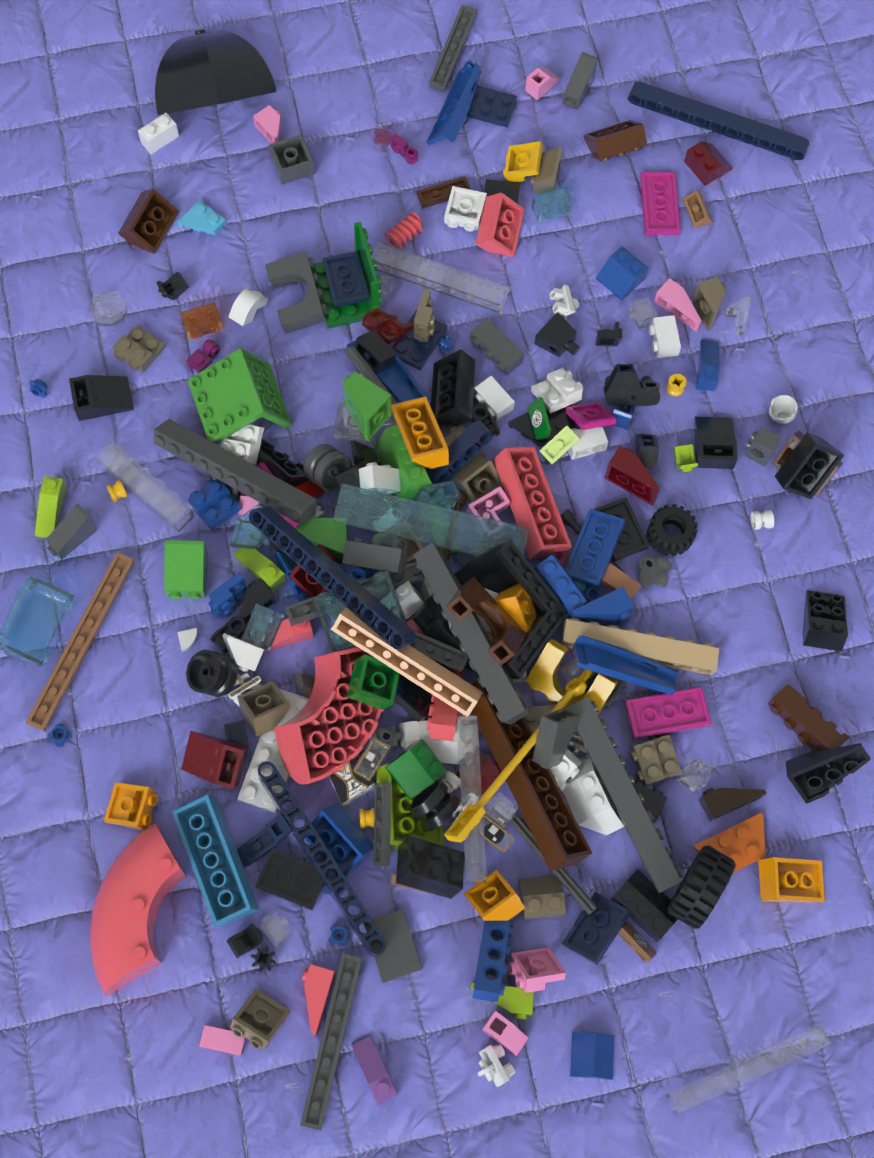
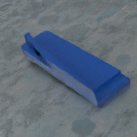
(456, 104)
(397, 381)
(624, 665)

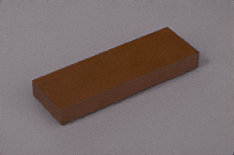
(439, 193)

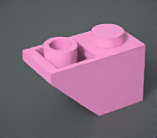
(540, 82)
(505, 1033)

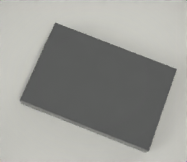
(400, 952)

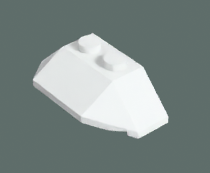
(444, 750)
(591, 801)

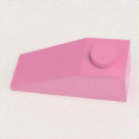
(676, 301)

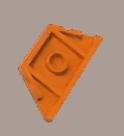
(740, 842)

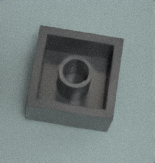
(291, 159)

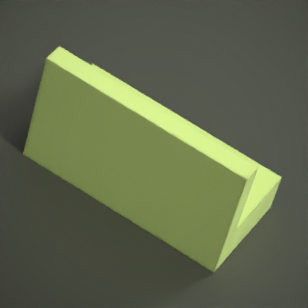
(559, 445)

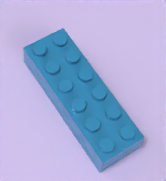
(215, 861)

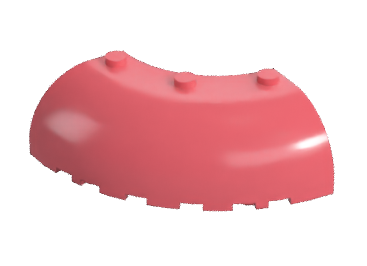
(330, 725)
(128, 908)

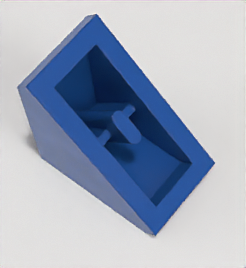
(623, 416)

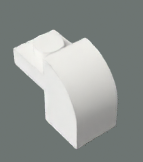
(246, 306)

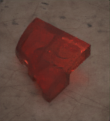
(386, 325)

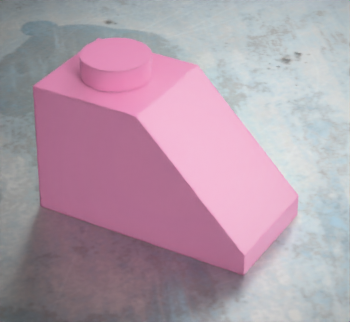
(269, 123)

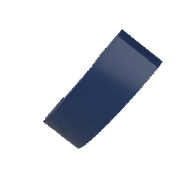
(264, 841)

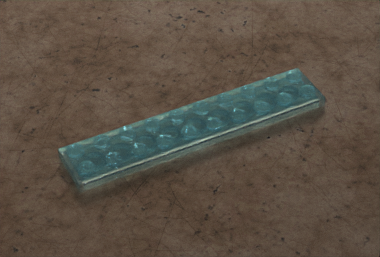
(424, 522)

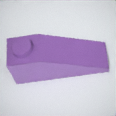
(374, 1070)

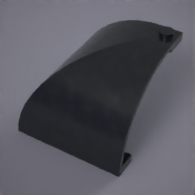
(209, 72)
(497, 571)

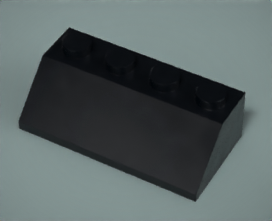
(453, 389)

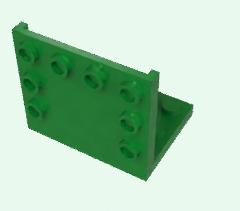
(354, 312)

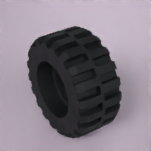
(701, 887)

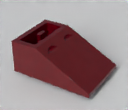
(214, 759)

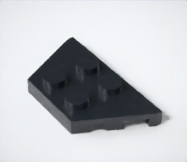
(557, 420)
(413, 699)

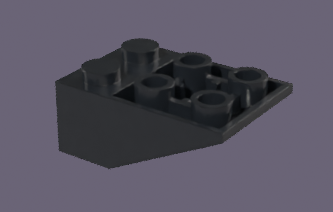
(100, 395)
(715, 442)
(825, 621)

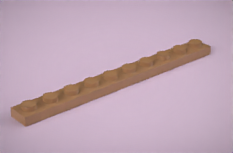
(80, 642)

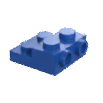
(214, 503)
(223, 598)

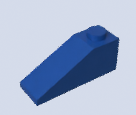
(708, 365)

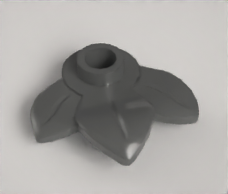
(655, 573)

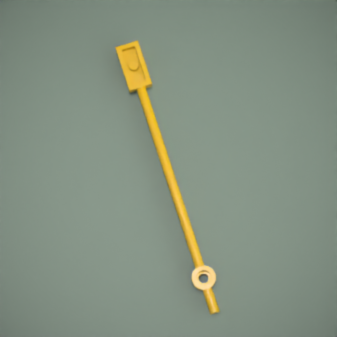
(473, 813)

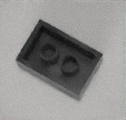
(430, 867)

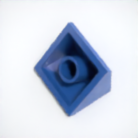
(592, 1055)

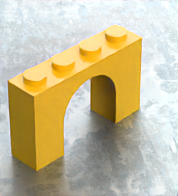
(544, 678)

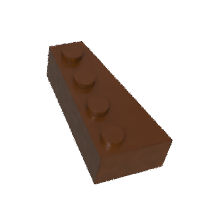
(806, 720)

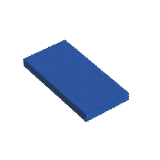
(595, 547)

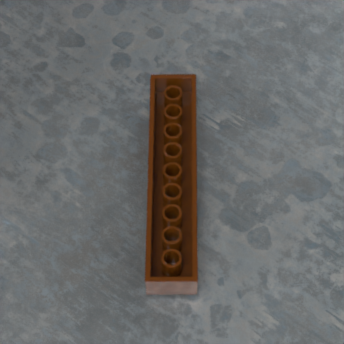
(533, 789)

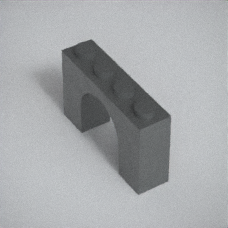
(311, 309)

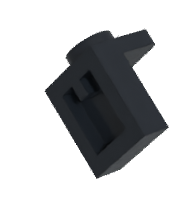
(609, 338)

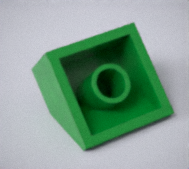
(415, 769)

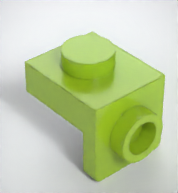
(684, 457)

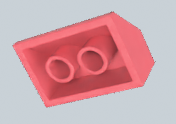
(500, 225)

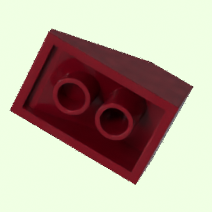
(631, 475)

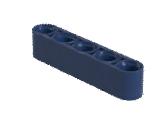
(461, 452)

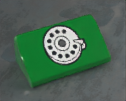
(539, 419)

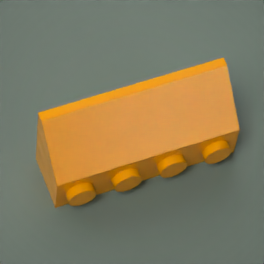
(421, 433)

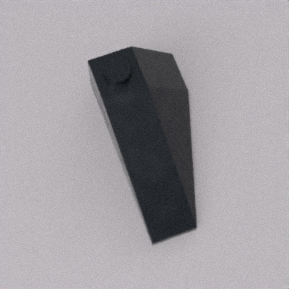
(280, 465)
(819, 771)

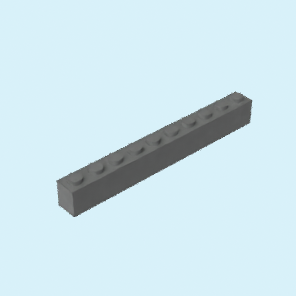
(235, 472)
(472, 637)
(624, 797)

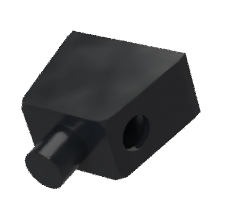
(557, 336)

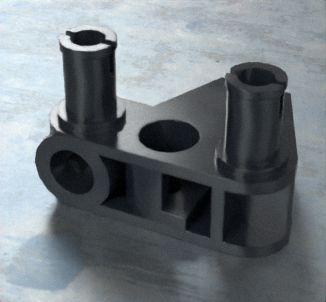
(625, 389)

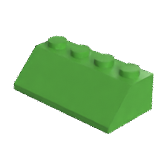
(394, 453)

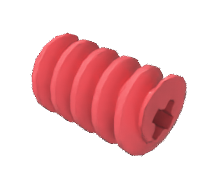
(404, 230)

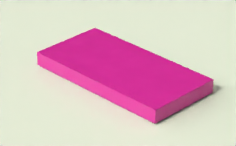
(660, 203)
(667, 713)

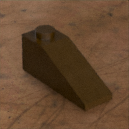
(725, 800)

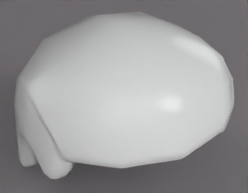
(783, 409)

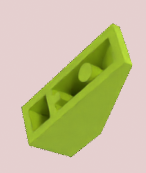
(49, 505)
(260, 567)
(514, 1002)

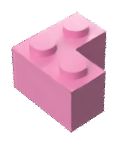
(490, 505)

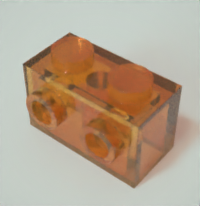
(201, 321)

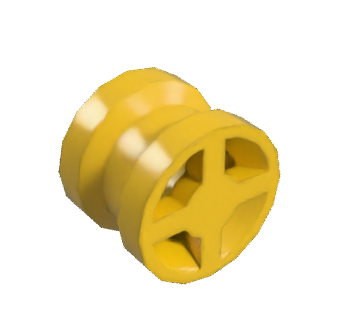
(673, 388)
(116, 491)
(366, 818)

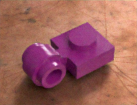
(401, 147)
(201, 360)

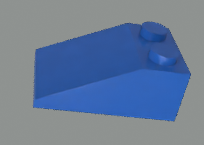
(607, 610)

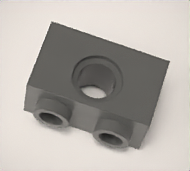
(762, 445)

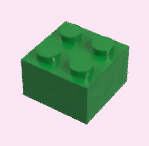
(373, 682)

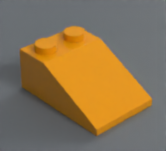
(791, 880)

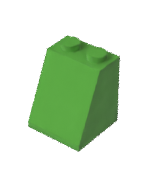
(366, 404)
(328, 534)
(185, 569)

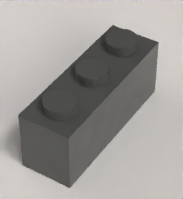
(496, 347)
(374, 556)

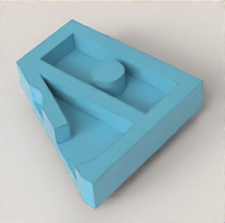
(202, 218)

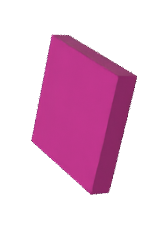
(590, 415)

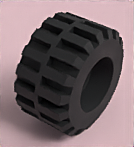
(677, 517)

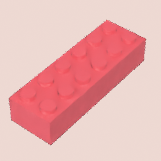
(532, 501)

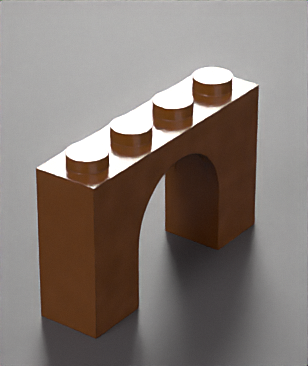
(506, 632)

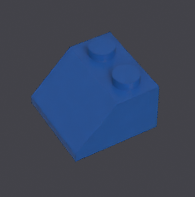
(622, 273)

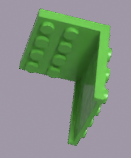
(236, 394)

